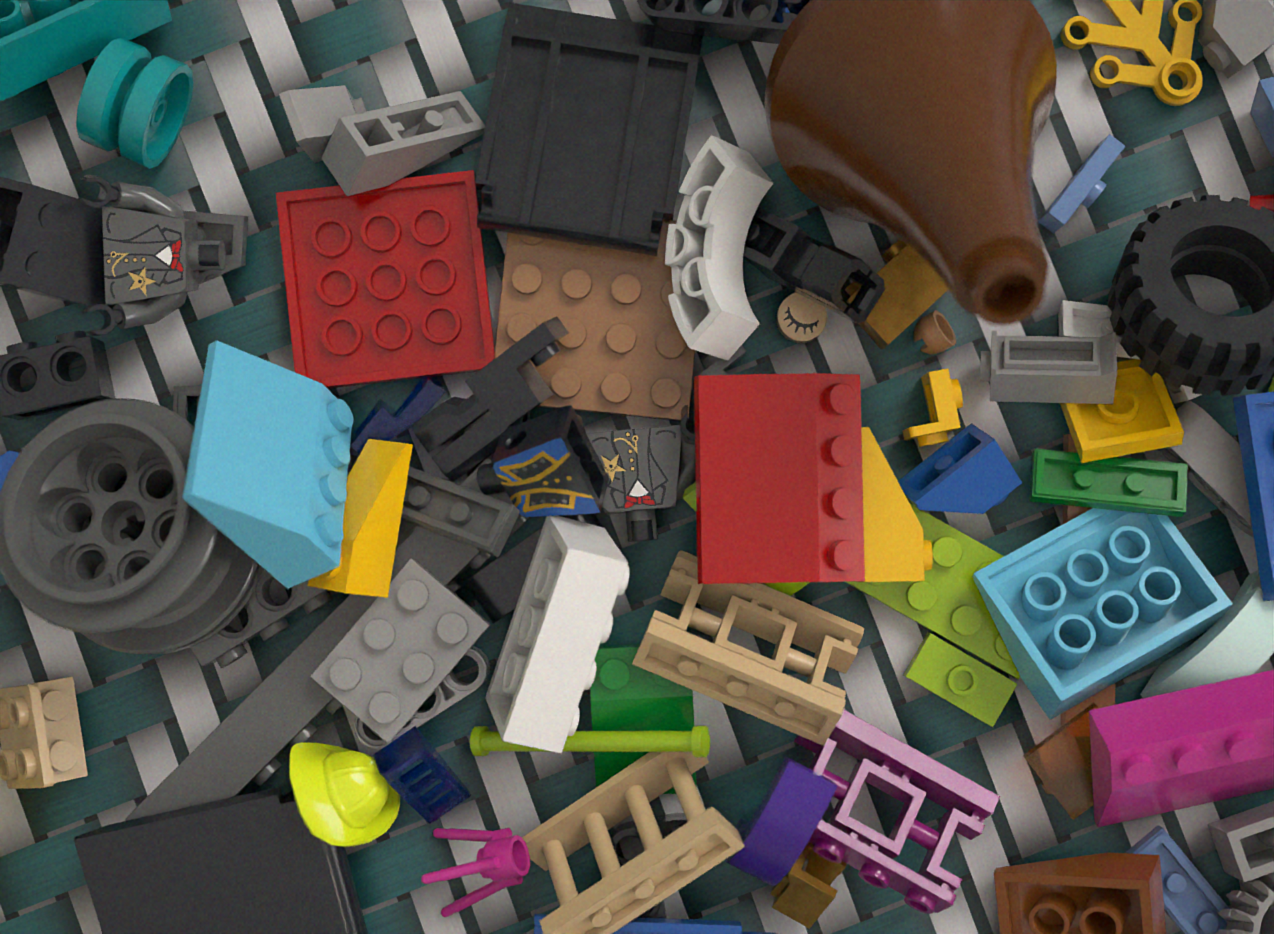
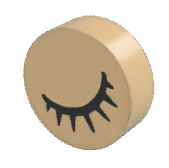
(801, 318)

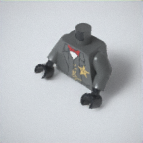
(148, 255)
(646, 471)

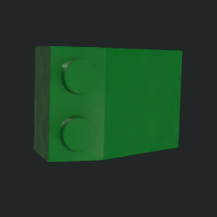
(633, 700)

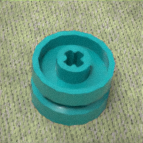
(134, 102)

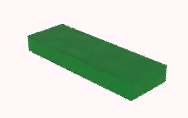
(1109, 483)

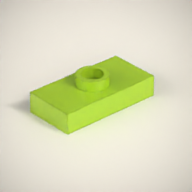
(960, 679)

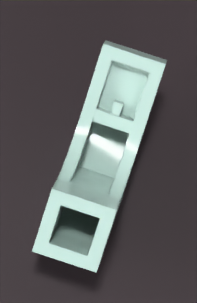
(1228, 650)

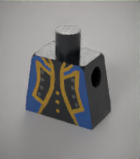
(547, 467)

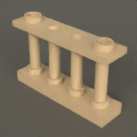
(650, 876)

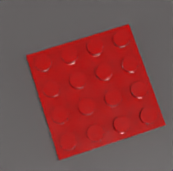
(386, 281)

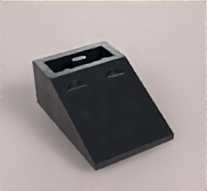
(51, 244)

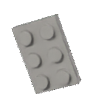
(400, 650)

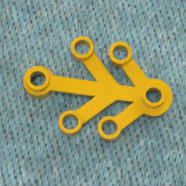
(1141, 34)

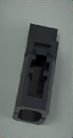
(810, 267)
(504, 386)

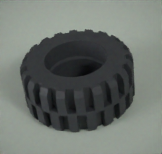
(1169, 330)

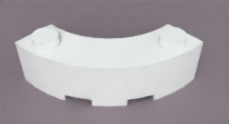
(709, 248)

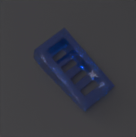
(405, 752)

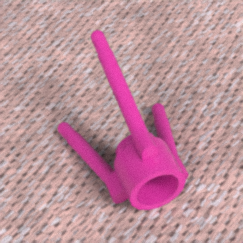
(502, 860)

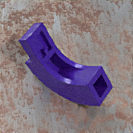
(782, 822)

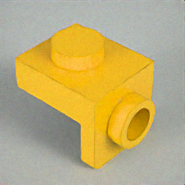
(942, 400)

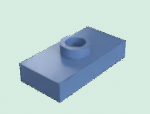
(1083, 186)

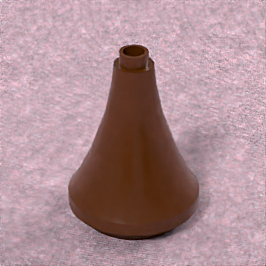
(927, 130)

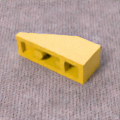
(370, 521)
(891, 530)

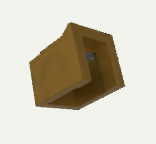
(806, 887)

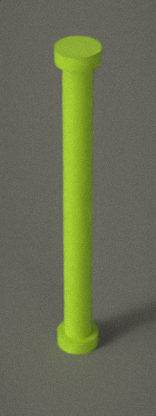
(694, 741)

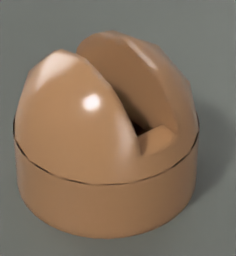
(935, 333)

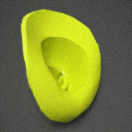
(341, 794)

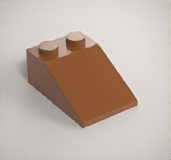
(1082, 895)

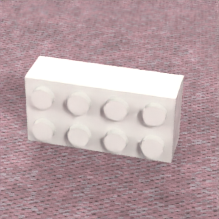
(556, 634)

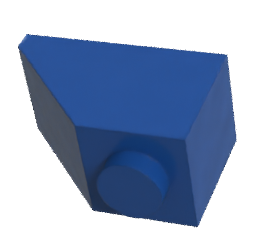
(962, 475)

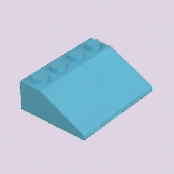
(271, 463)
(1098, 602)

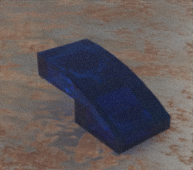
(385, 422)

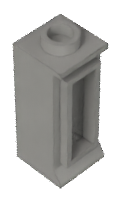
(1051, 369)

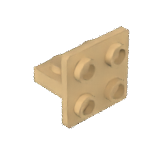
(40, 734)

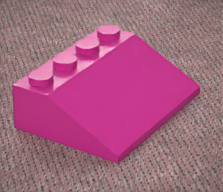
(1182, 748)

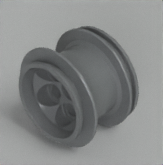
(166, 566)

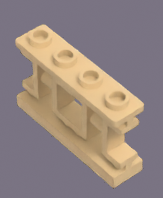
(740, 675)

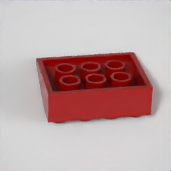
(779, 478)

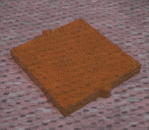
(1066, 764)

